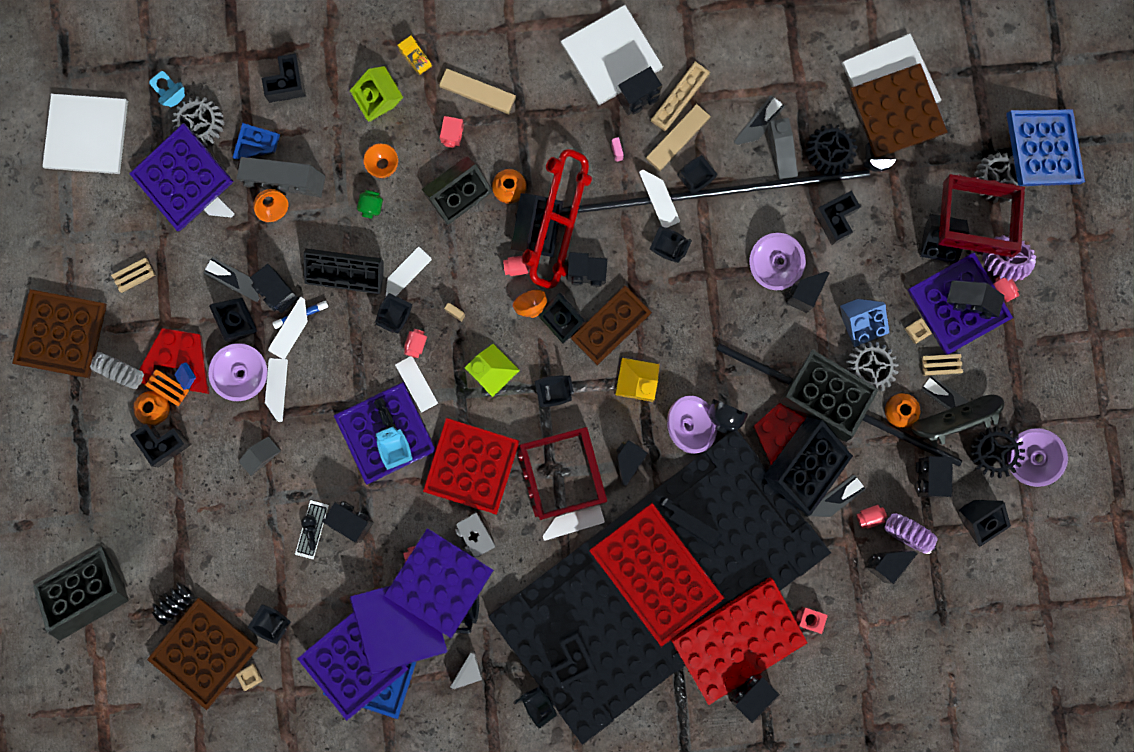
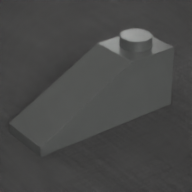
(783, 148)

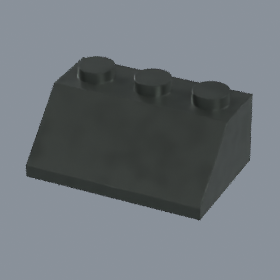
(457, 190)

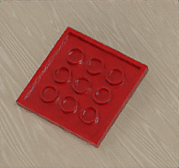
(471, 466)

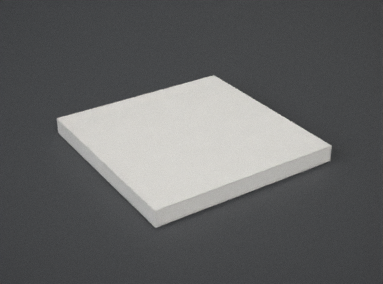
(610, 53)
(886, 60)
(85, 133)

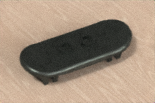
(959, 418)

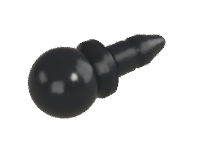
(309, 523)

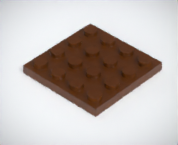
(898, 110)
(59, 333)
(203, 653)

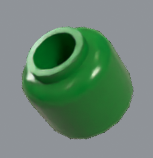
(369, 204)

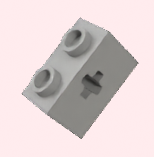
(476, 525)

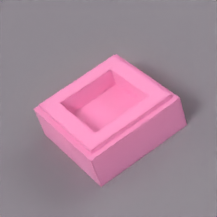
(617, 149)

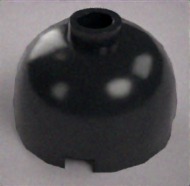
(726, 416)

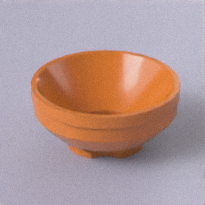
(378, 152)
(508, 195)
(272, 211)
(530, 303)
(160, 410)
(893, 413)

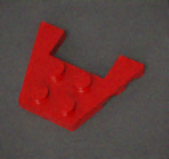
(172, 350)
(777, 429)

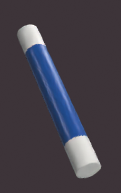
(310, 310)

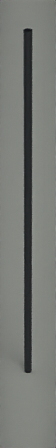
(722, 191)

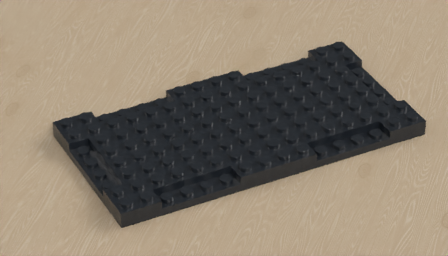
(758, 541)

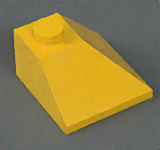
(637, 379)

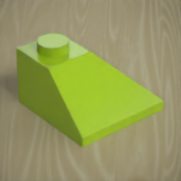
(492, 369)

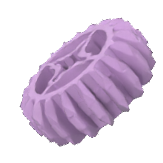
(1010, 267)
(910, 533)

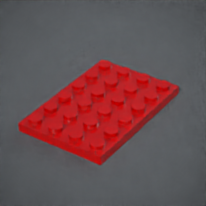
(656, 574)
(739, 641)

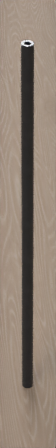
(867, 418)

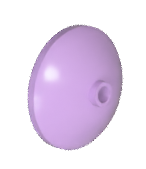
(766, 257)
(227, 365)
(699, 430)
(1054, 460)

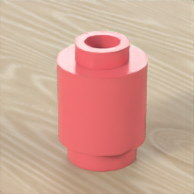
(514, 266)
(1007, 288)
(415, 343)
(871, 517)

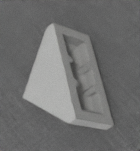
(469, 672)

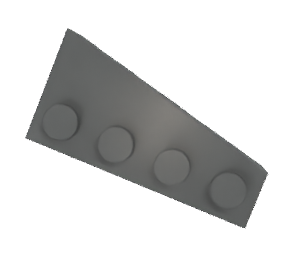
(281, 176)

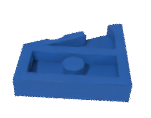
(255, 142)

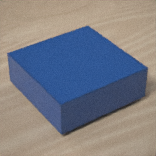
(185, 376)

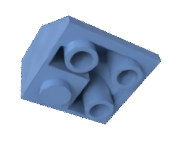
(864, 320)

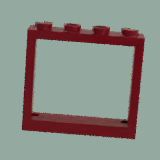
(978, 243)
(528, 472)

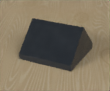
(562, 318)
(233, 319)

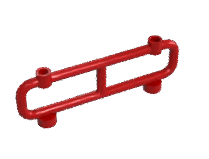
(531, 257)

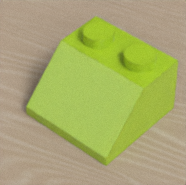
(376, 93)

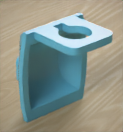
(172, 95)
(393, 447)

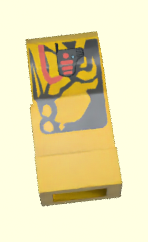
(414, 55)

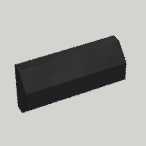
(343, 271)

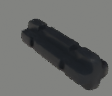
(384, 413)

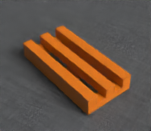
(163, 394)

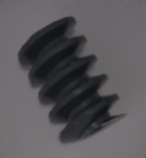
(172, 604)

